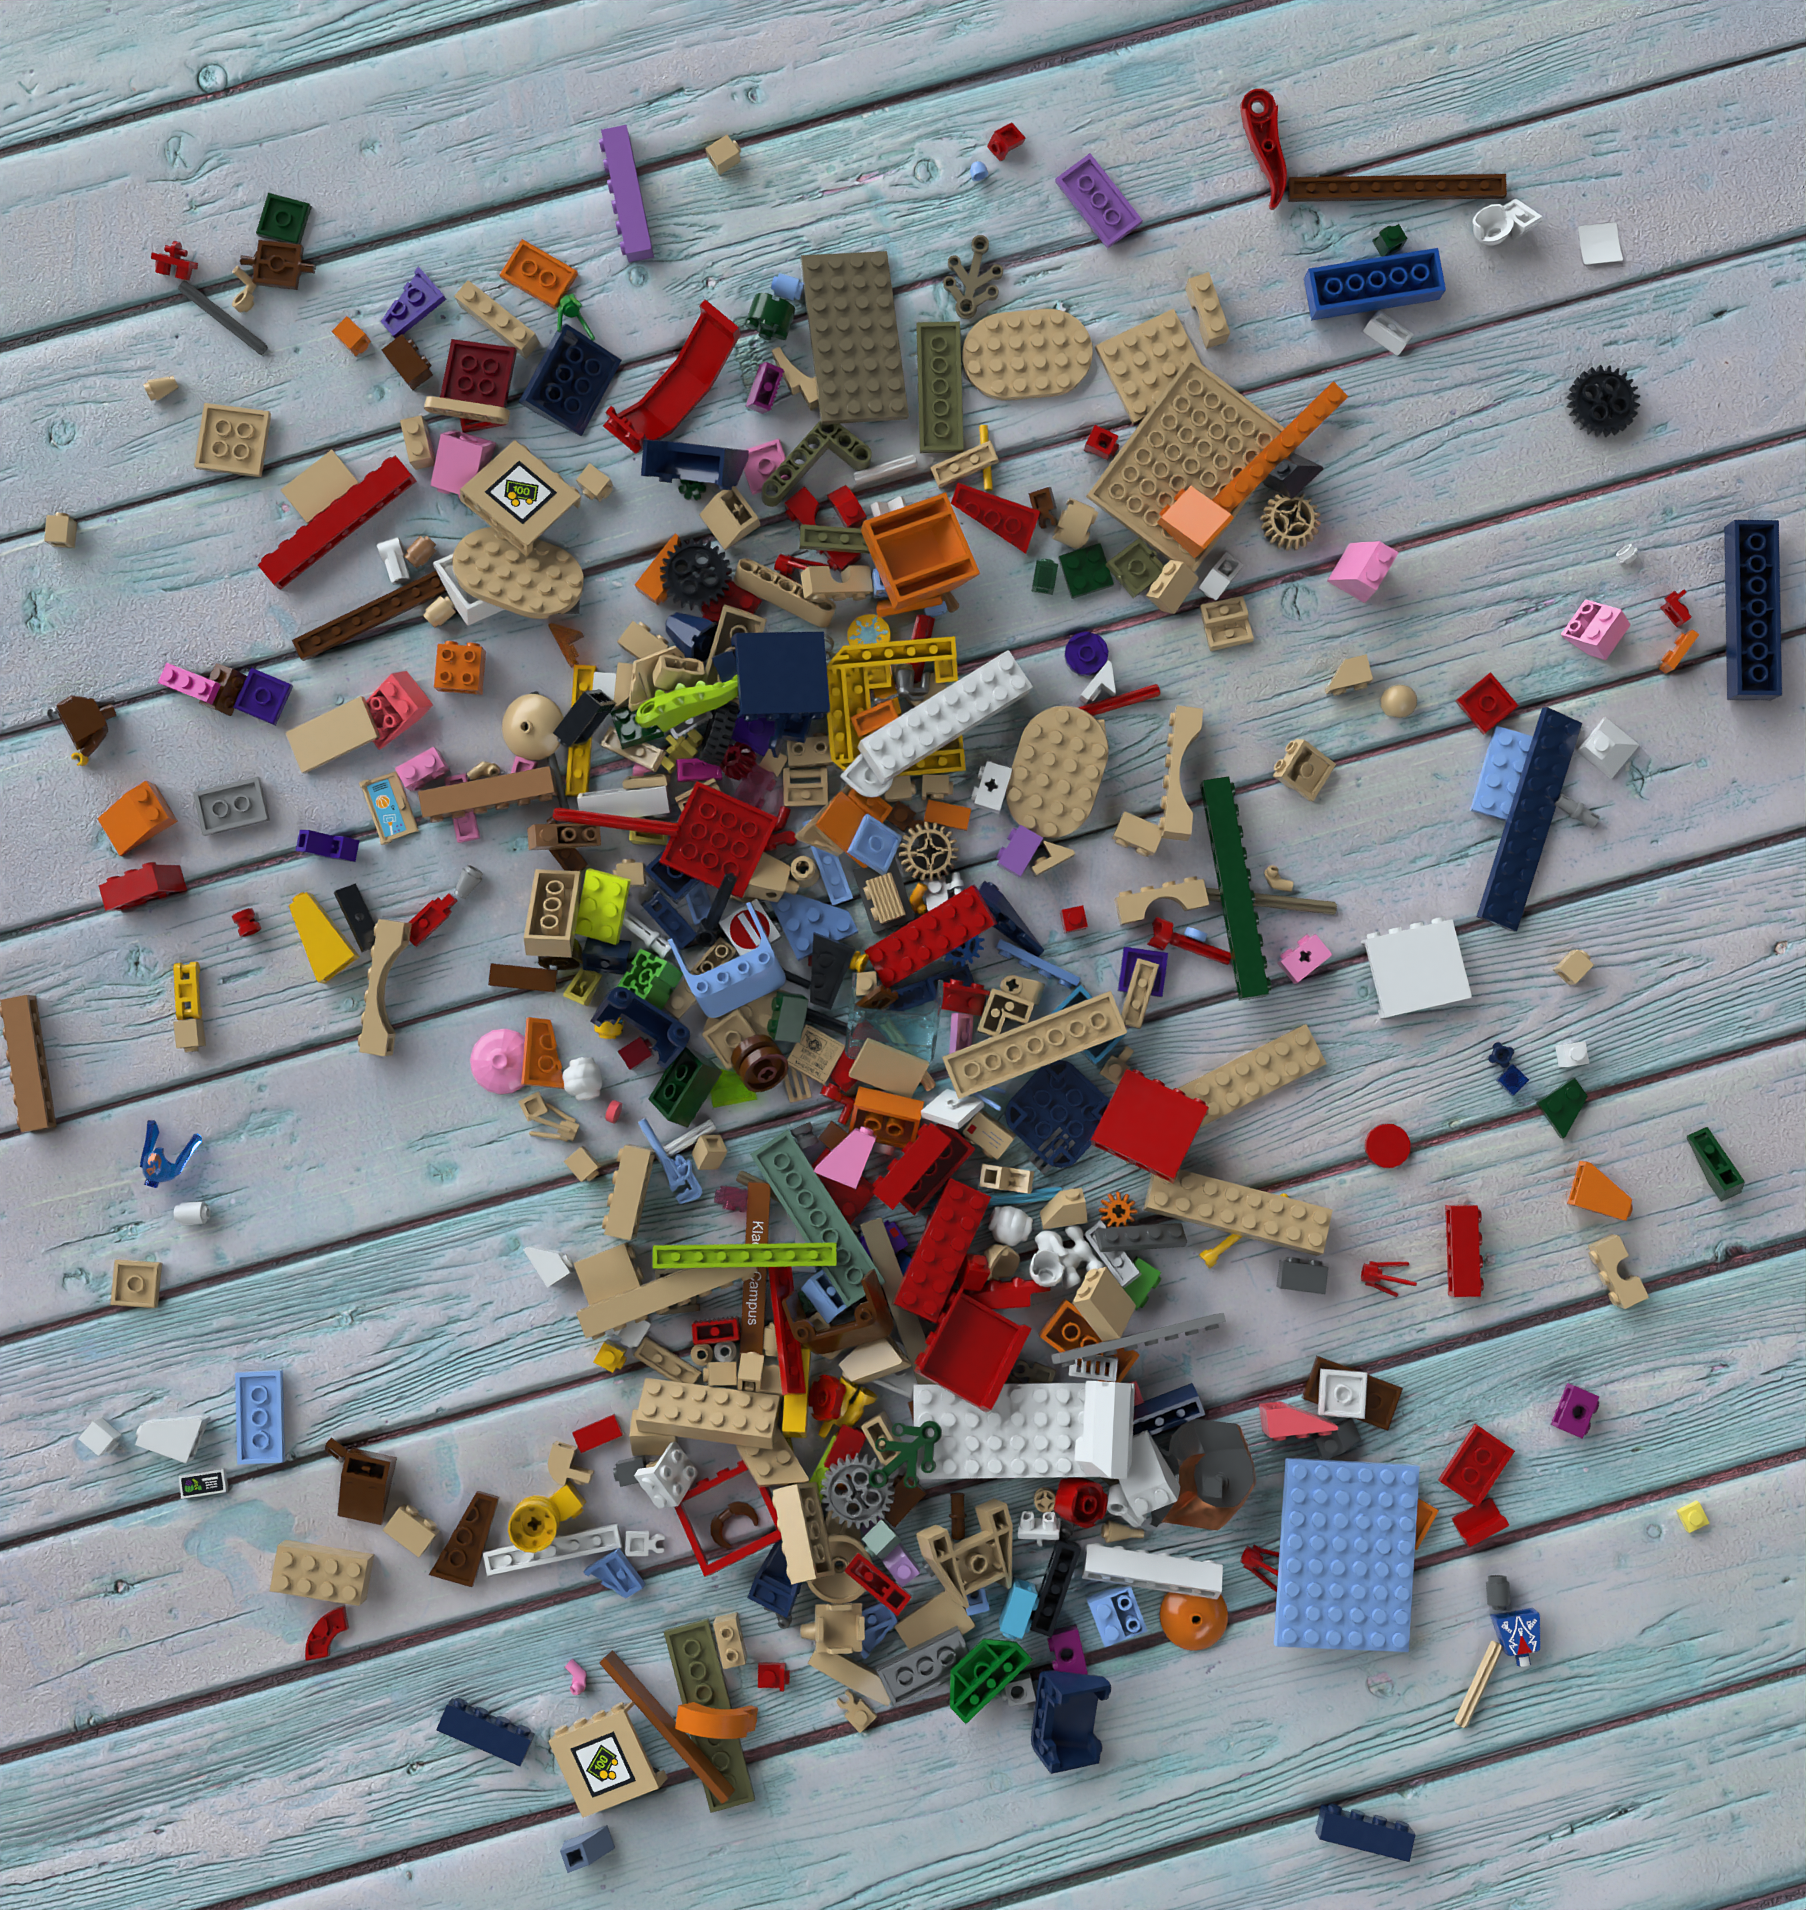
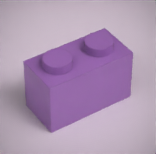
(1019, 850)

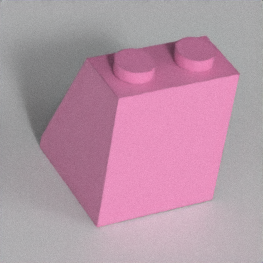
(459, 460)
(1362, 568)

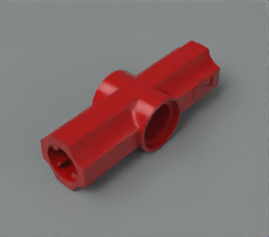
(922, 630)

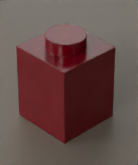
(637, 1052)

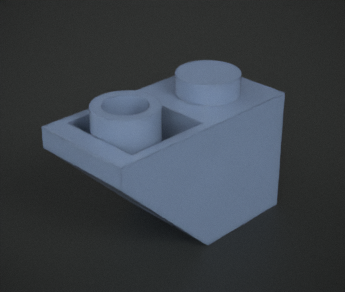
(586, 1848)

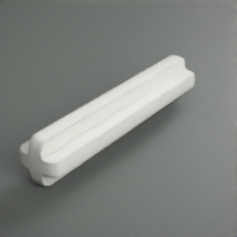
(885, 469)
(688, 1138)

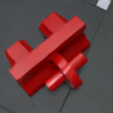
(164, 262)

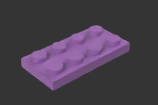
(1098, 201)

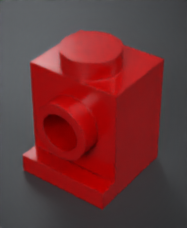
(1103, 436)

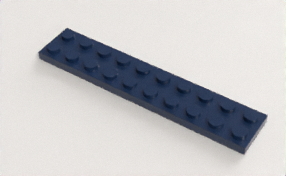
(1529, 819)

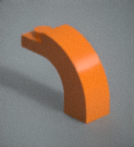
(716, 1723)

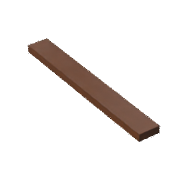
(666, 1726)

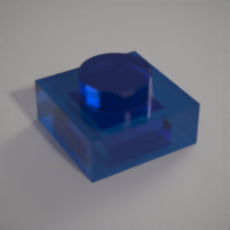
(1512, 1079)

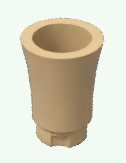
(811, 875)

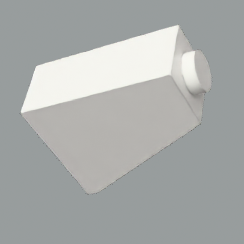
(173, 1436)

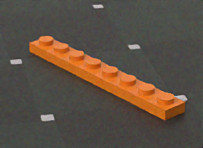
(1280, 447)

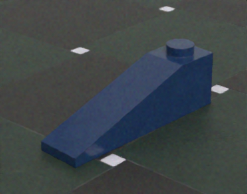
(1008, 920)

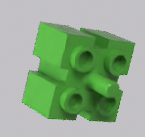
(651, 978)

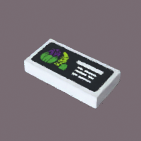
(203, 1483)

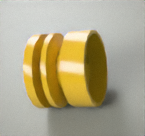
(525, 1533)

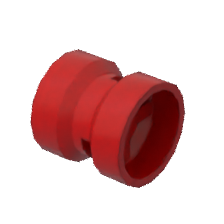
(246, 922)

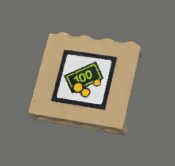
(519, 496)
(604, 1760)

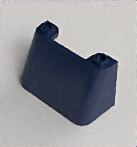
(668, 1032)
(1066, 1719)

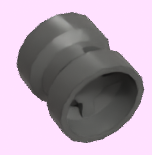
(806, 1141)

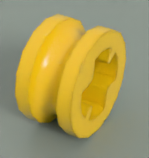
(859, 962)

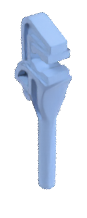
(676, 1170)

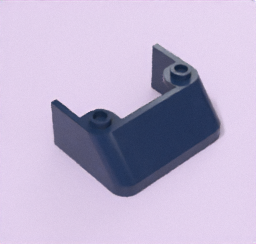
(693, 462)

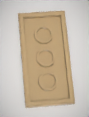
(332, 734)

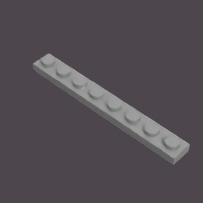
(1130, 1342)

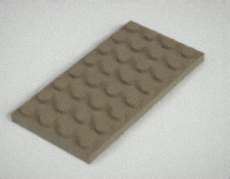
(854, 337)

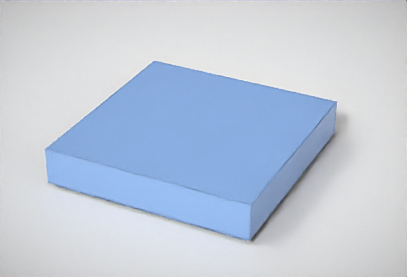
(875, 844)

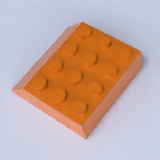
(919, 551)

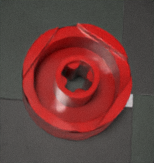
(1080, 1501)

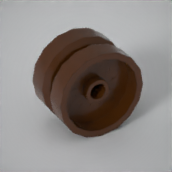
(759, 1063)

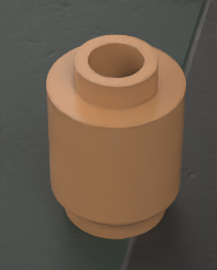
(420, 551)

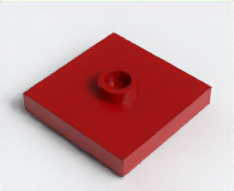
(1486, 703)

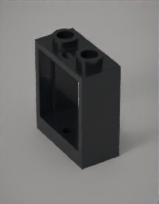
(584, 718)

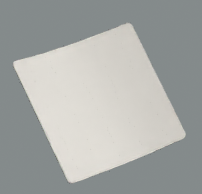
(1600, 243)

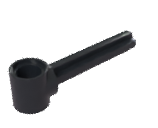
(710, 926)

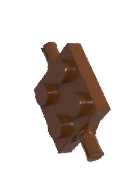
(277, 264)

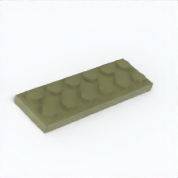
(939, 387)

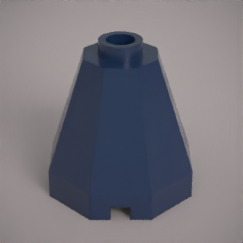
(691, 634)

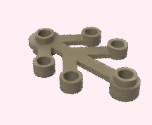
(972, 280)

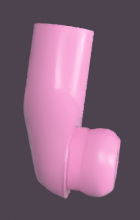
(579, 1677)

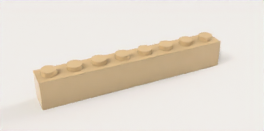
(656, 1297)

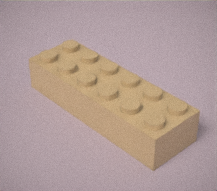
(708, 1413)

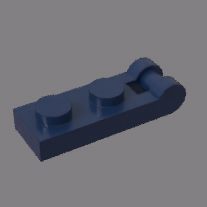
(670, 920)

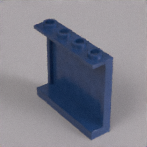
(781, 675)

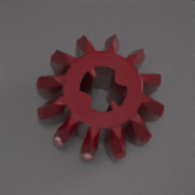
(738, 761)

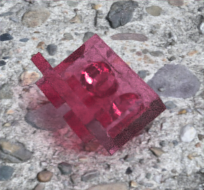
(755, 787)

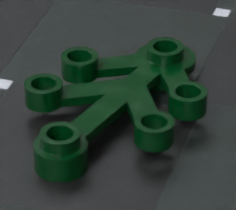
(909, 1452)

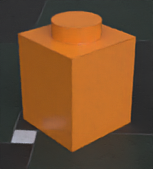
(351, 336)

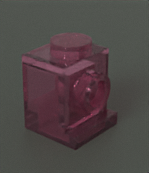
(731, 1197)

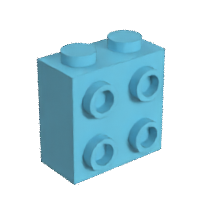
(1017, 1609)

